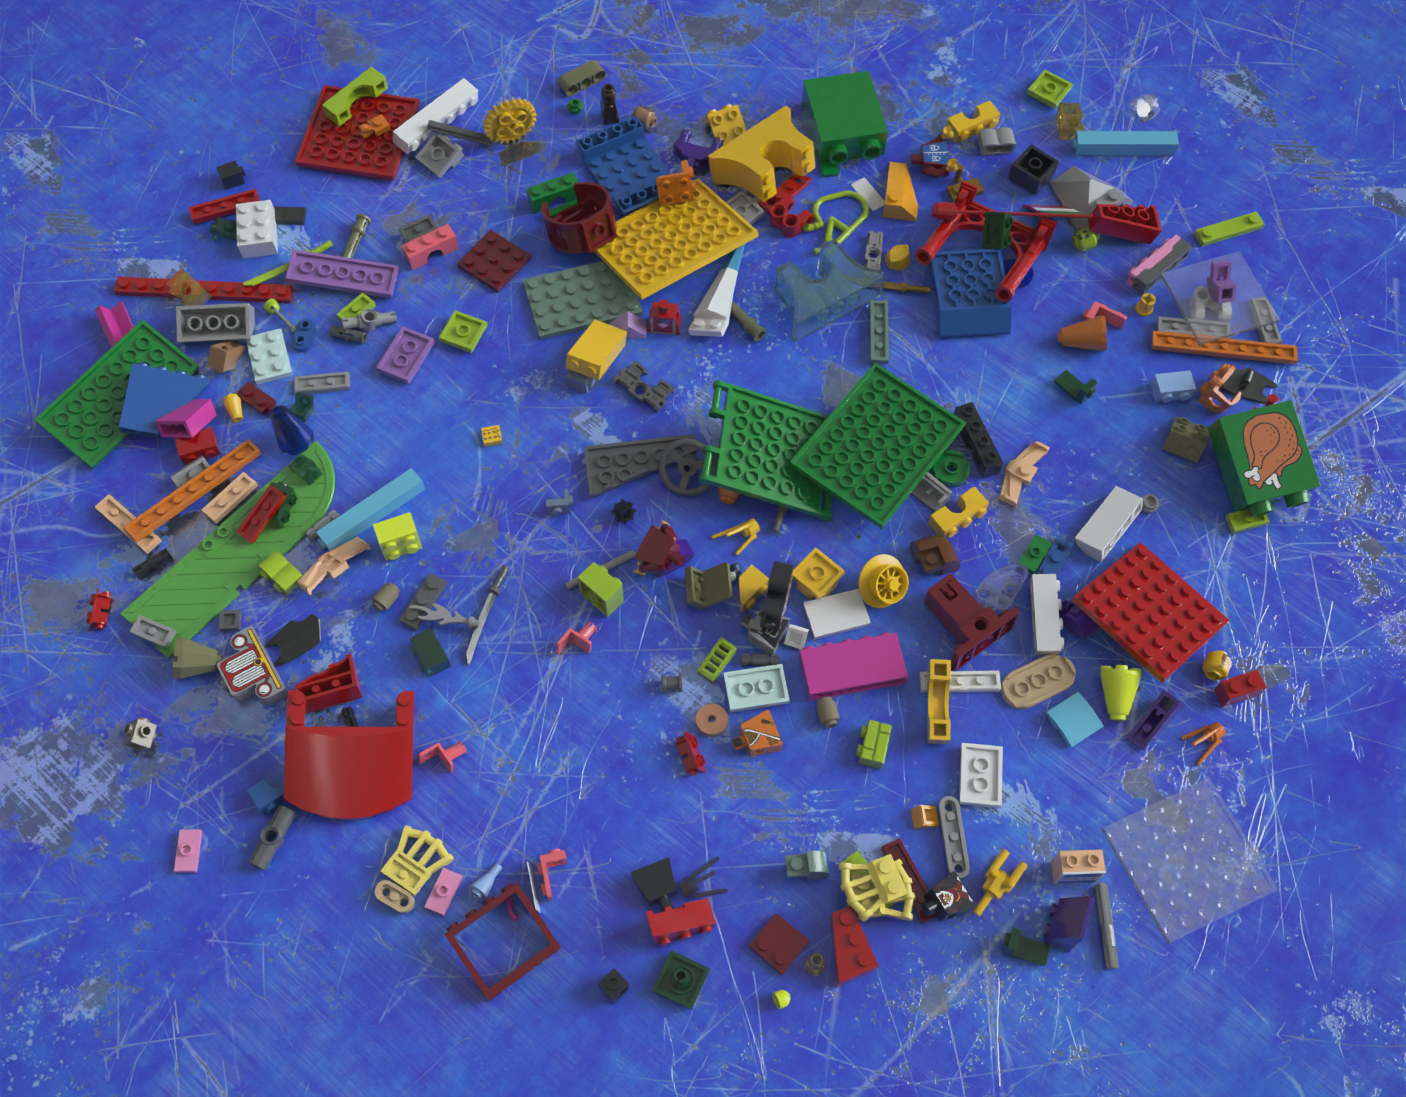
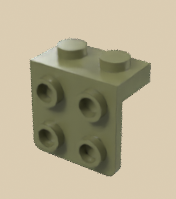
(1186, 439)
(708, 586)

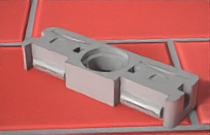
(874, 245)

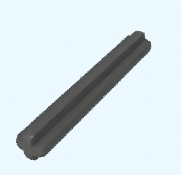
(459, 132)

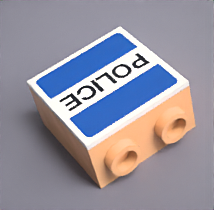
(1078, 867)

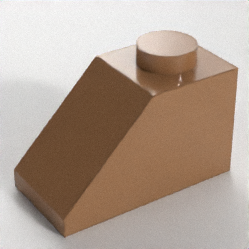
(225, 355)

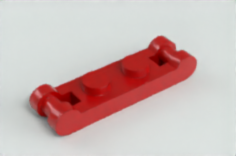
(789, 187)

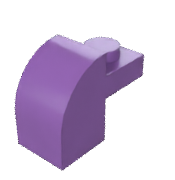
(1219, 284)

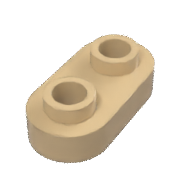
(395, 897)

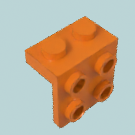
(677, 186)

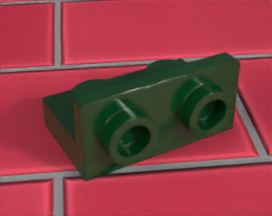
(997, 230)

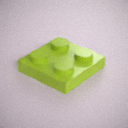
(1049, 89)
(463, 331)

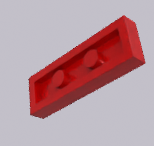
(261, 514)

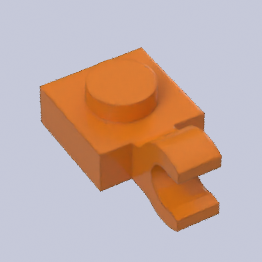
(374, 126)

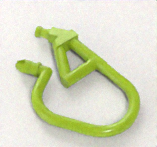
(847, 231)

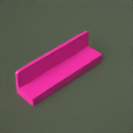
(114, 322)

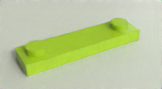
(1229, 229)

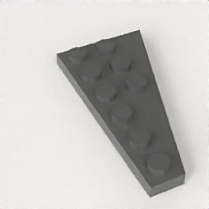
(623, 462)

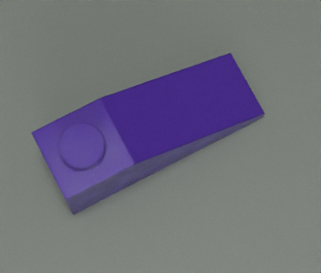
(1155, 720)

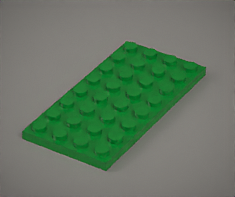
(91, 409)

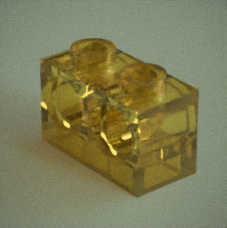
(1069, 120)

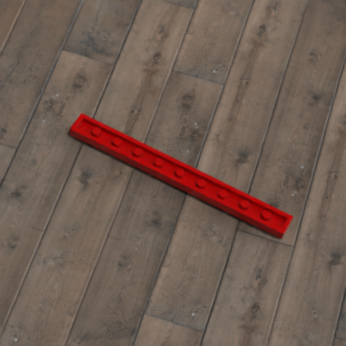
(218, 289)

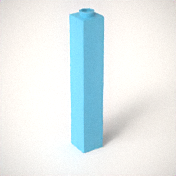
(1125, 143)
(370, 510)

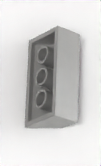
(215, 322)

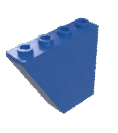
(154, 394)

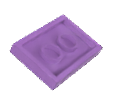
(405, 355)

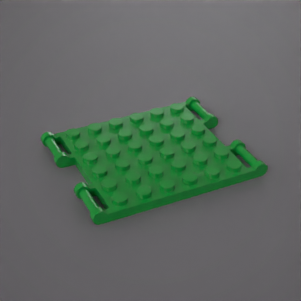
(756, 446)

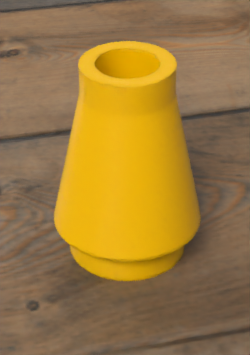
(233, 406)

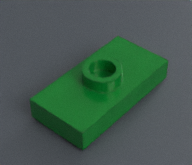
(1035, 553)

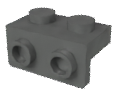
(417, 228)

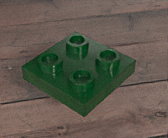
(681, 980)

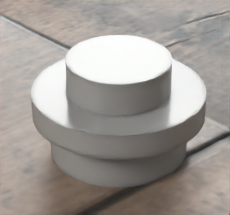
(1150, 503)

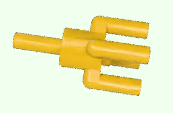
(998, 881)

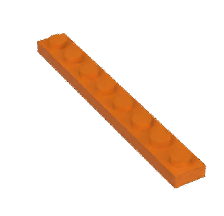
(1225, 348)
(191, 491)

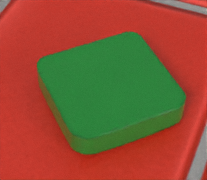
(829, 169)

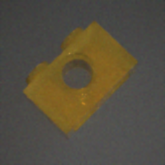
(182, 281)

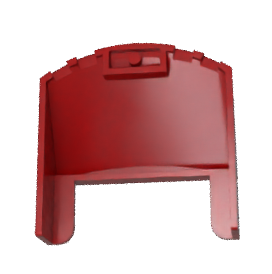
(348, 769)

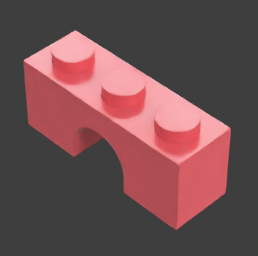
(440, 239)

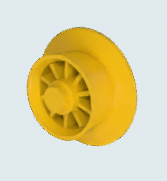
(882, 581)

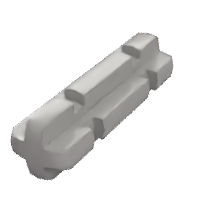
(311, 532)

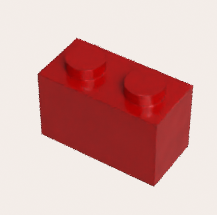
(202, 444)
(1240, 688)

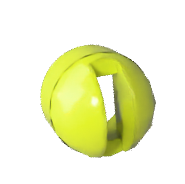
(781, 998)

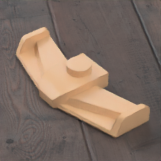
(1021, 471)
(331, 563)

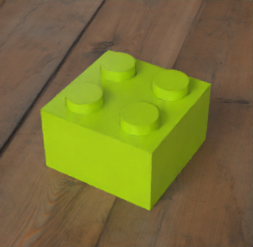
(601, 588)

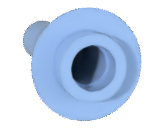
(482, 887)

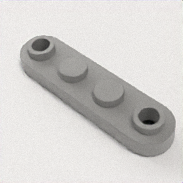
(953, 836)

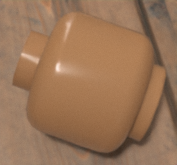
(646, 116)

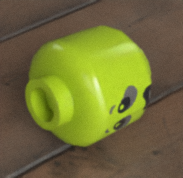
(1085, 239)

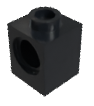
(614, 985)

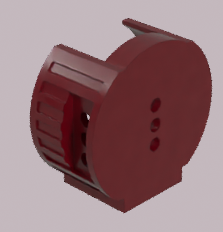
(582, 225)

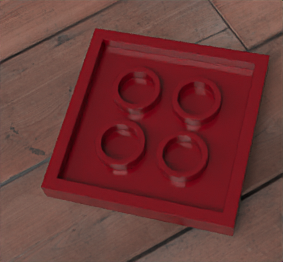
(494, 261)

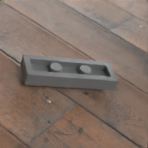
(425, 597)

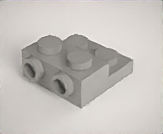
(440, 154)

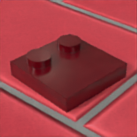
(779, 944)

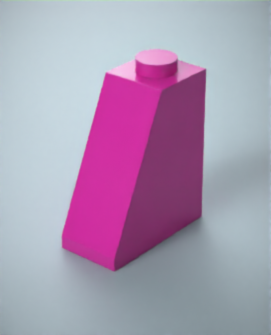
(187, 419)

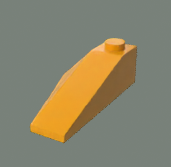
(900, 196)

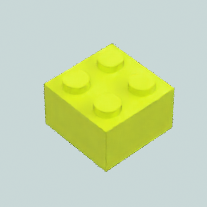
(397, 536)

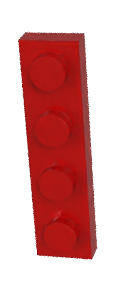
(221, 206)

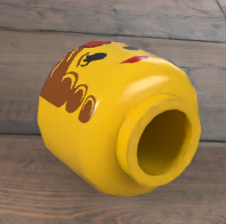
(1217, 665)

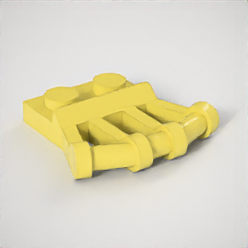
(405, 870)
(885, 879)
(882, 911)

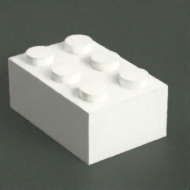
(256, 229)

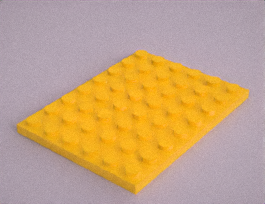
(674, 240)

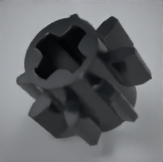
(627, 514)

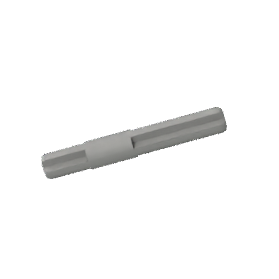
(1106, 926)

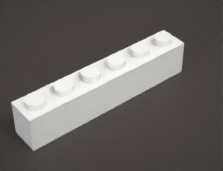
(442, 110)

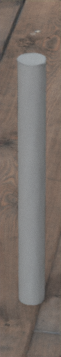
(609, 565)

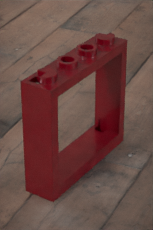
(528, 966)

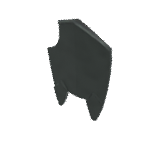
(1249, 383)
(296, 638)

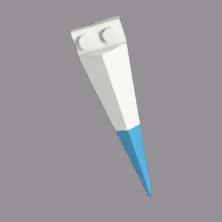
(714, 310)

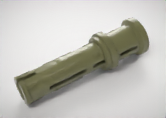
(357, 232)
(749, 324)

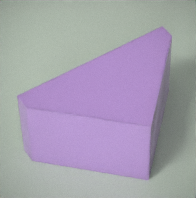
(632, 324)

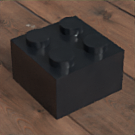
(1033, 169)

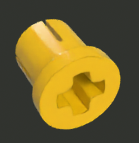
(1145, 302)

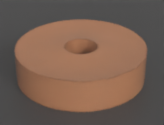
(711, 711)

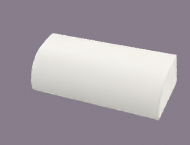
(1109, 523)

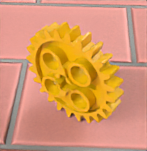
(509, 120)

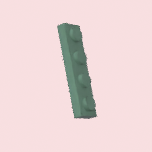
(879, 332)

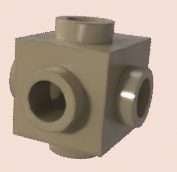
(139, 734)

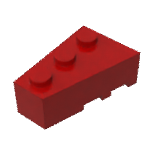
(332, 686)
(681, 922)
(850, 946)

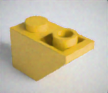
(751, 586)

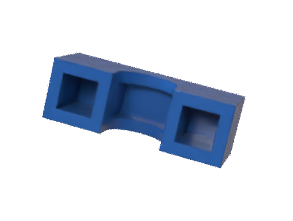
(267, 797)

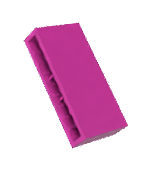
(852, 666)

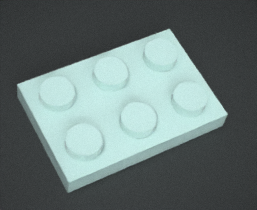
(269, 356)
(756, 688)

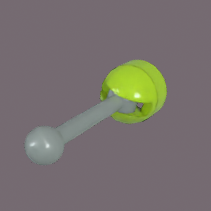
(273, 307)

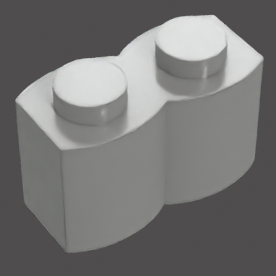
(996, 141)

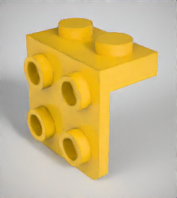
(725, 123)

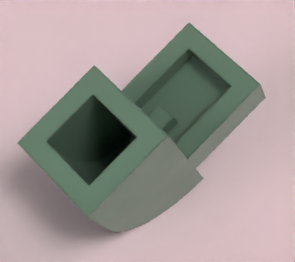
(810, 864)

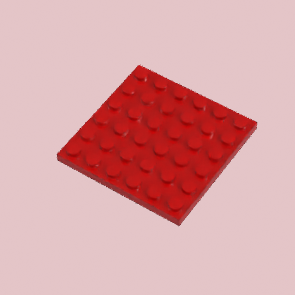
(344, 149)
(1150, 611)

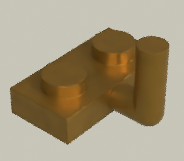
(952, 190)

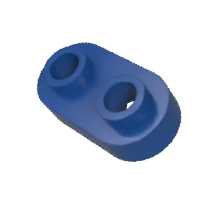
(304, 333)

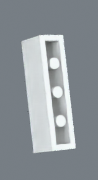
(1045, 614)

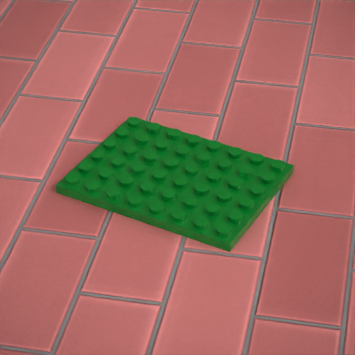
(877, 445)

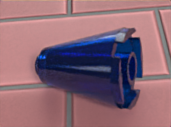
(290, 431)

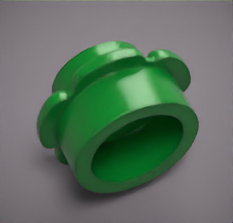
(575, 106)

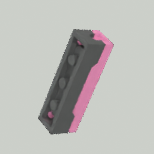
(1161, 260)

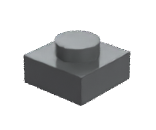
(230, 620)

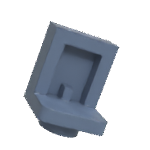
(560, 506)

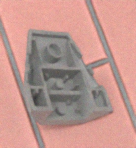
(1084, 192)

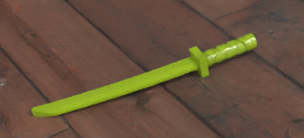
(275, 272)

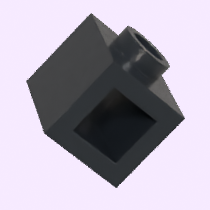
(231, 174)

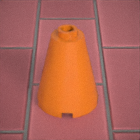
(1085, 334)

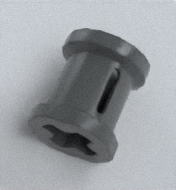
(671, 683)

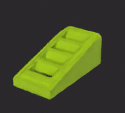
(722, 643)

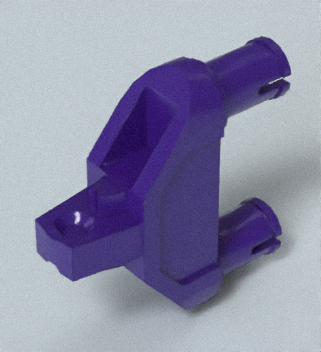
(695, 154)

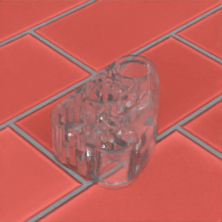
(995, 587)

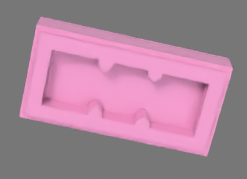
(188, 851)
(443, 891)

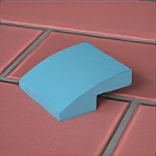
(1074, 719)

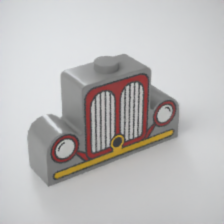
(251, 670)

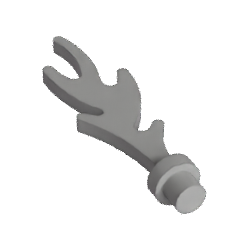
(443, 614)

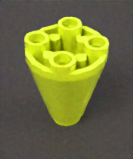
(1119, 689)

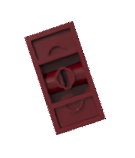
(967, 619)

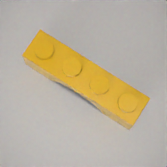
(937, 701)

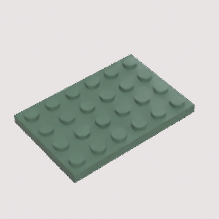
(577, 297)

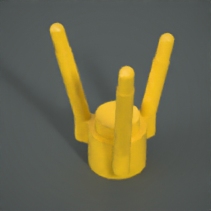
(747, 528)

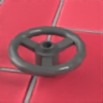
(686, 471)

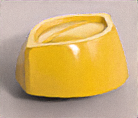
(898, 257)

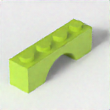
(367, 84)

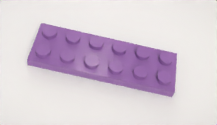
(342, 273)

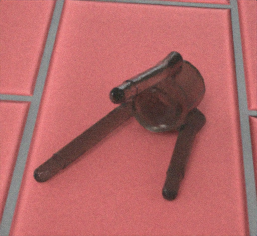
(690, 884)

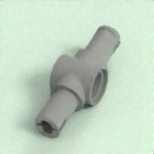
(362, 322)

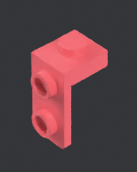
(1111, 316)
(553, 858)

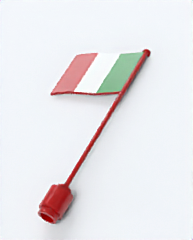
(948, 211)

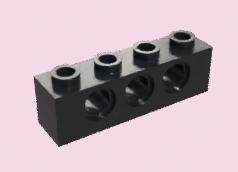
(978, 441)

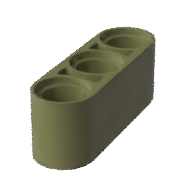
(581, 78)

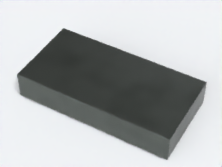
(290, 215)

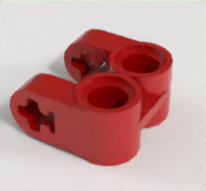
(789, 223)

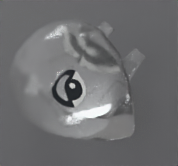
(1146, 107)

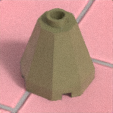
(193, 658)

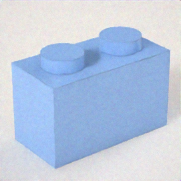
(1173, 386)

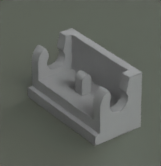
(932, 492)

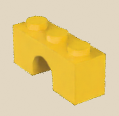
(984, 117)
(948, 523)

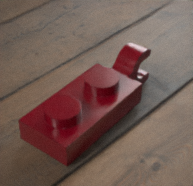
(256, 398)

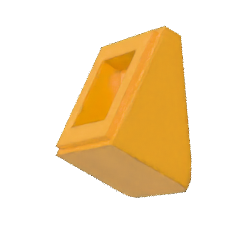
(924, 817)

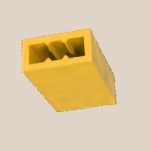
(596, 349)

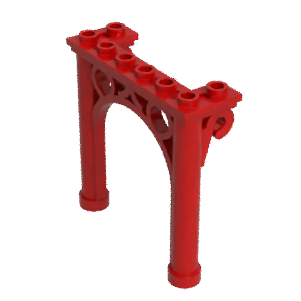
(1032, 239)

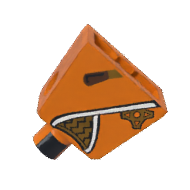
(759, 735)

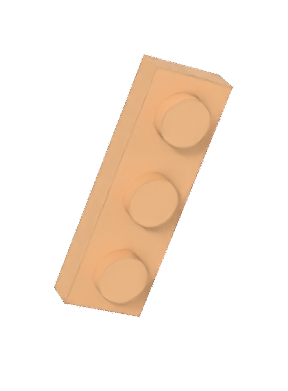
(229, 497)

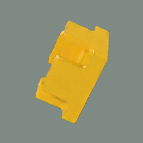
(817, 575)

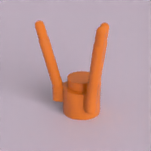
(1211, 733)

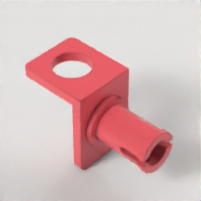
(579, 639)
(445, 755)

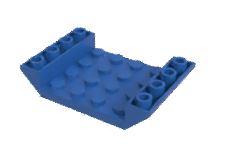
(623, 164)
(966, 292)

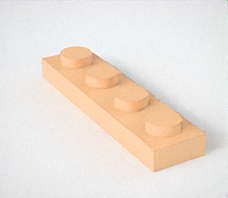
(120, 516)

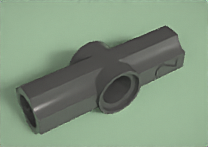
(265, 850)

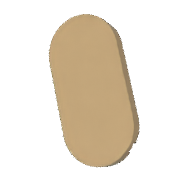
(1038, 681)

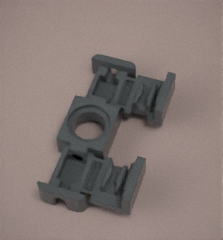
(652, 397)

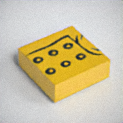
(491, 435)

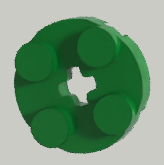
(958, 462)

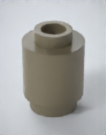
(385, 597)
(827, 712)

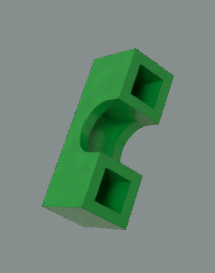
(551, 189)

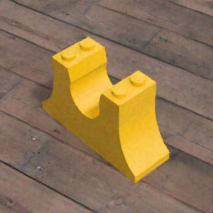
(754, 154)

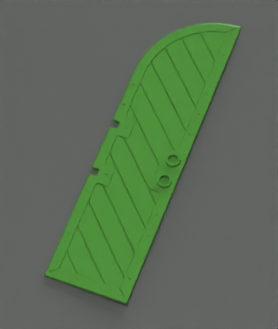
(221, 563)

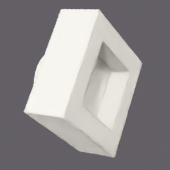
(796, 636)

